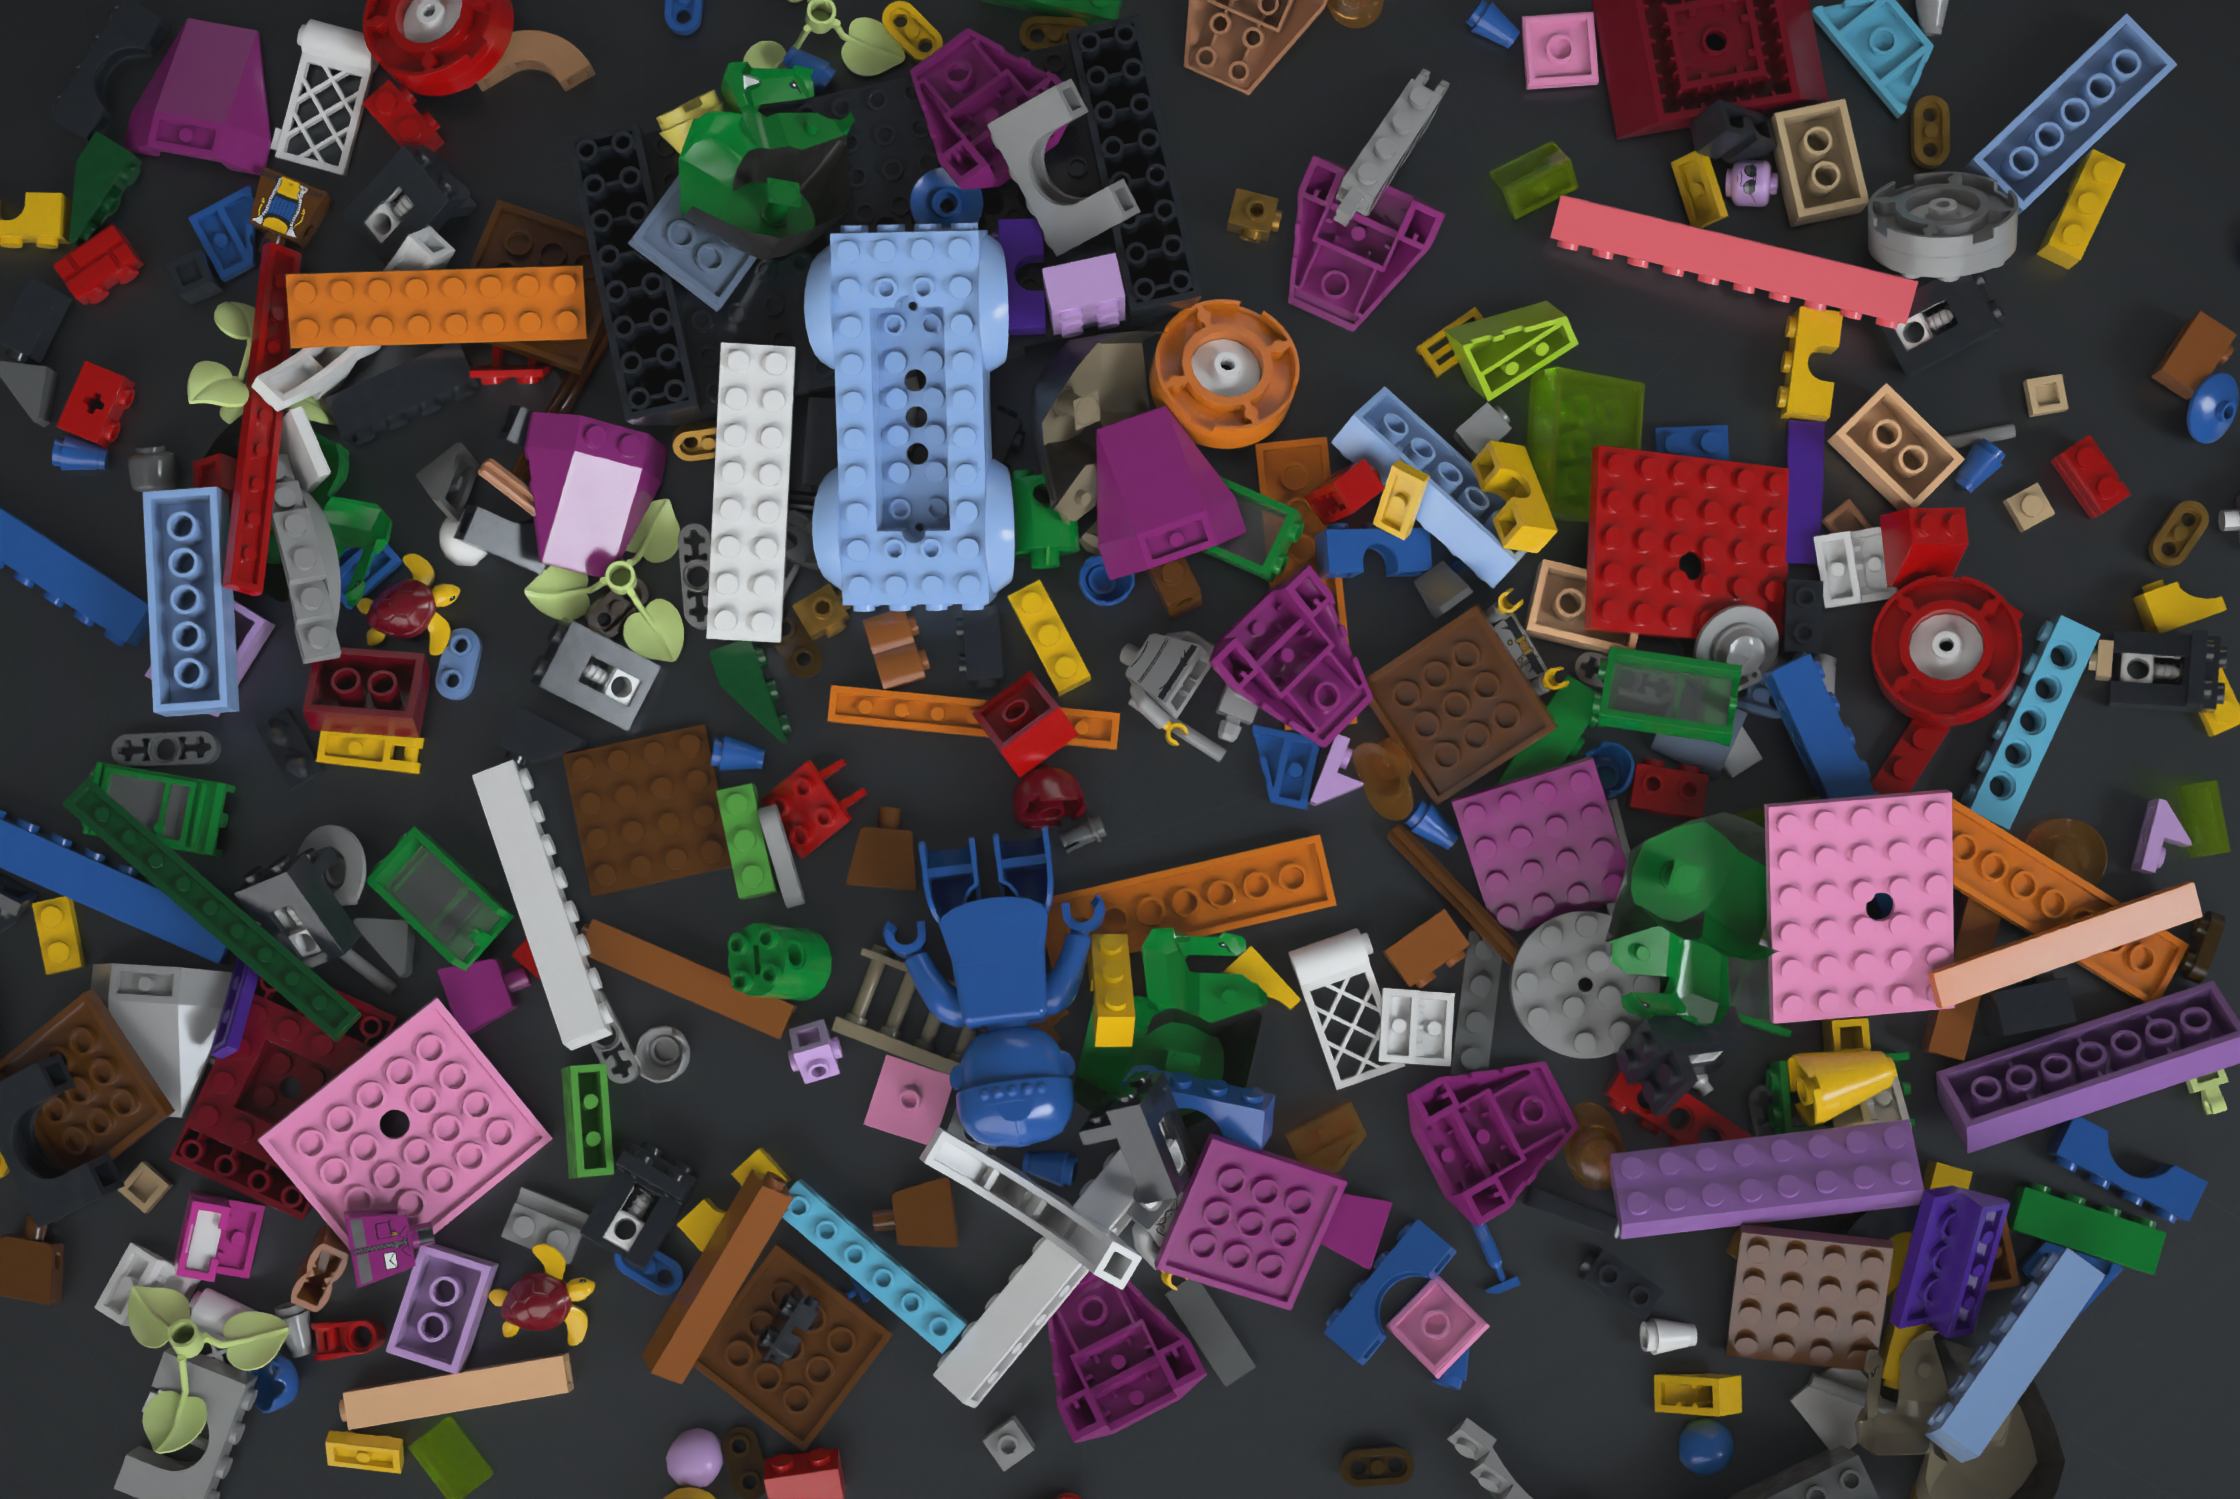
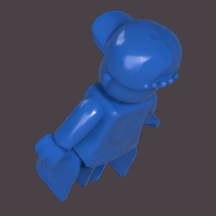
(1013, 1074)

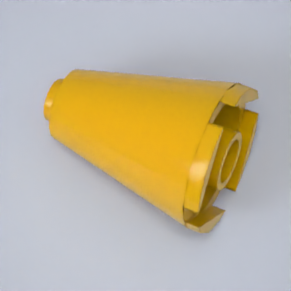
(1837, 1081)

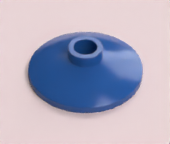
(937, 188)
(2212, 407)

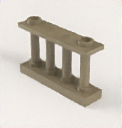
(889, 1036)

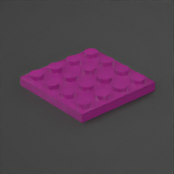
(1542, 845)
(1250, 1222)

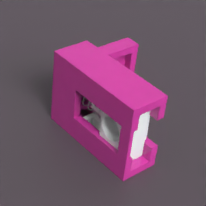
(217, 1237)

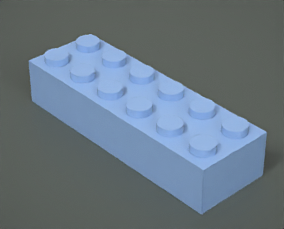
(2073, 112)
(1452, 503)
(187, 604)
(2013, 1355)

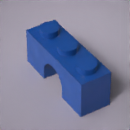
(1342, 551)

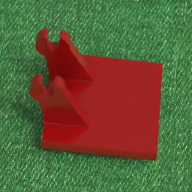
(498, 372)
(809, 808)

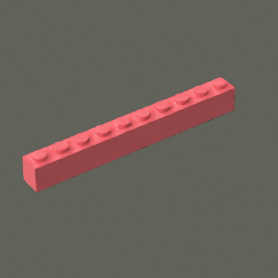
(1735, 260)

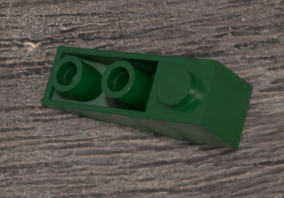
(100, 180)
(743, 677)

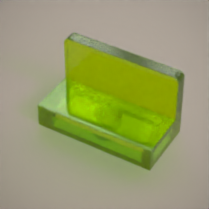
(1535, 179)
(2203, 819)
(451, 1460)

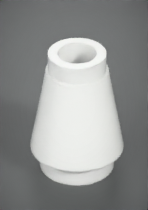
(1666, 1335)

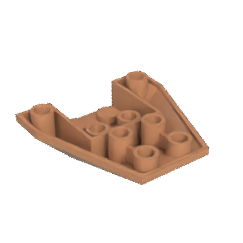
(1244, 38)

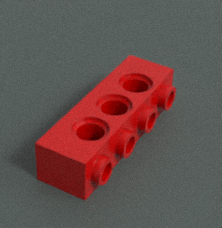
(1697, 1115)

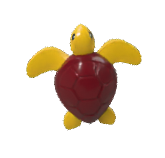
(410, 607)
(544, 1300)

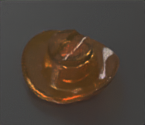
(2072, 846)

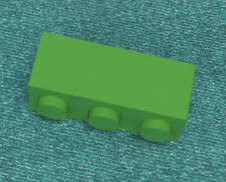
(746, 842)
(587, 1121)

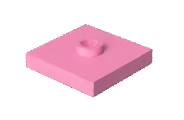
(1559, 50)
(909, 1100)
(1437, 1326)

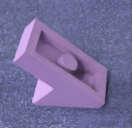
(1330, 783)
(2158, 827)

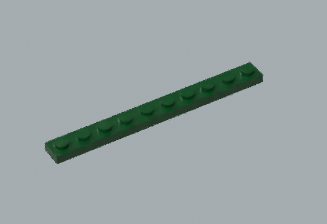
(212, 909)

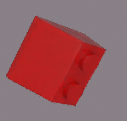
(1922, 543)
(1025, 724)

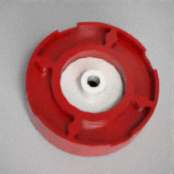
(438, 43)
(1949, 615)

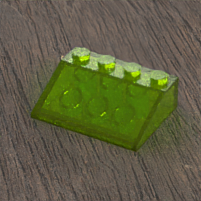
(1569, 417)

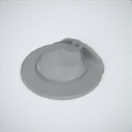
(1740, 637)
(348, 871)

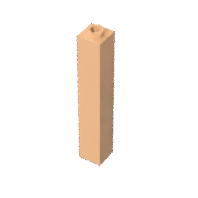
(456, 1392)

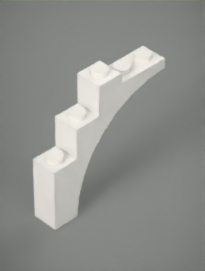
(324, 369)
(1035, 1206)

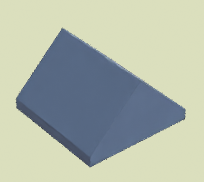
(1703, 754)

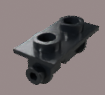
(794, 1310)

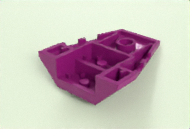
(966, 89)
(1352, 268)
(589, 488)
(1295, 659)
(1489, 1134)
(1116, 1359)

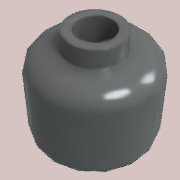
(153, 469)

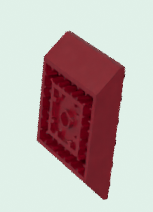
(1667, 75)
(247, 1094)

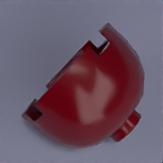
(1046, 796)

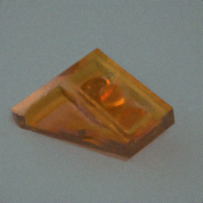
(1328, 1138)

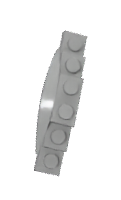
(308, 564)
(1491, 1474)

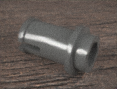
(1083, 834)

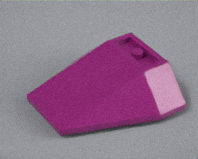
(206, 100)
(1157, 495)

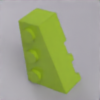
(1510, 346)

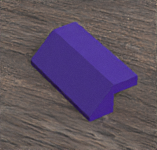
(1949, 1260)

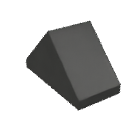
(32, 387)
(450, 480)
(1441, 589)
(392, 940)

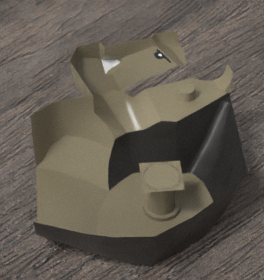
(1079, 391)
(2017, 1463)

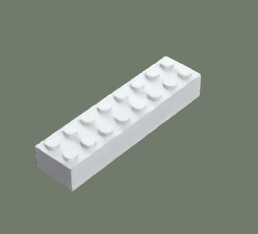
(751, 492)

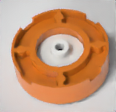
(1225, 373)

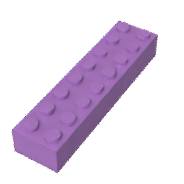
(2090, 1066)
(1766, 1179)

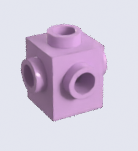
(817, 1058)

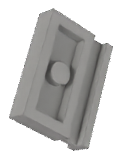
(545, 1220)

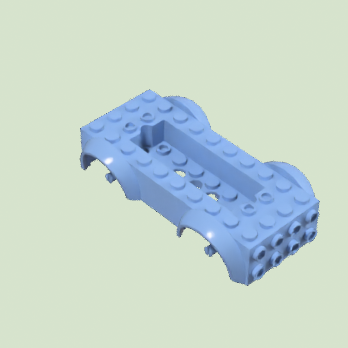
(872, 315)

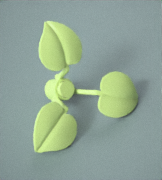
(865, 53)
(215, 385)
(651, 632)
(164, 1316)

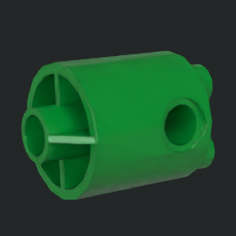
(1037, 527)
(778, 962)

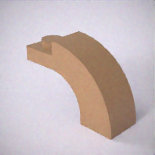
(541, 52)

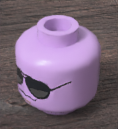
(1751, 183)

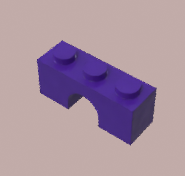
(1022, 245)

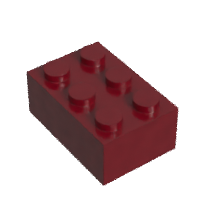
(368, 693)

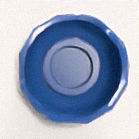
(1098, 588)
(1613, 766)
(276, 1384)
(1705, 1447)

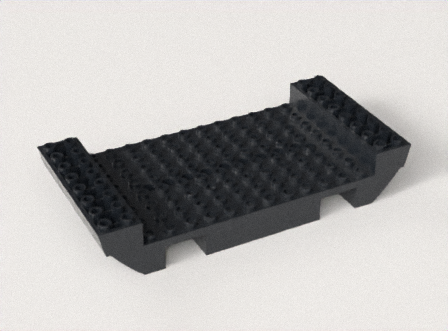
(670, 340)

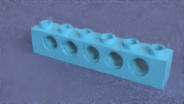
(2077, 645)
(873, 1267)

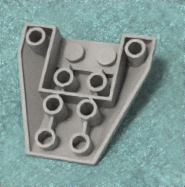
(167, 1020)

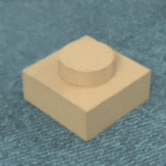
(2045, 395)
(2029, 507)
(2101, 660)
(145, 1187)

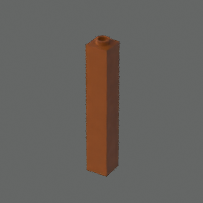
(685, 978)
(1950, 1029)
(717, 1276)

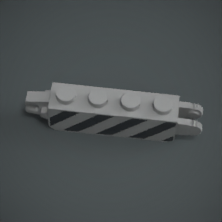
(1388, 148)

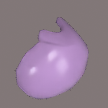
(695, 1458)

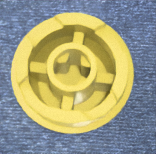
(677, 122)

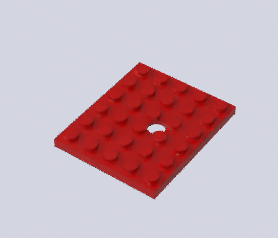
(1660, 507)

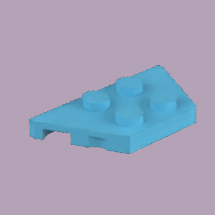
(1880, 45)

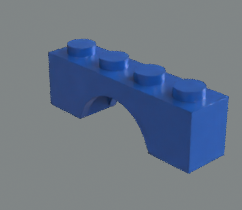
(1238, 1111)
(2167, 1189)
(1358, 1325)

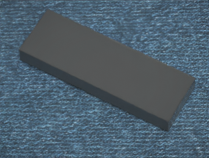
(1210, 1331)

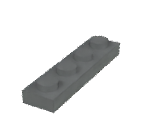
(1476, 1007)

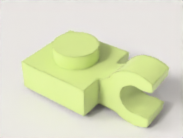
(2210, 1092)

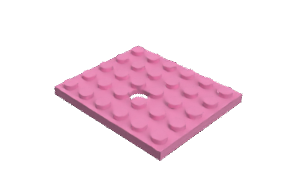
(1820, 875)
(460, 1136)

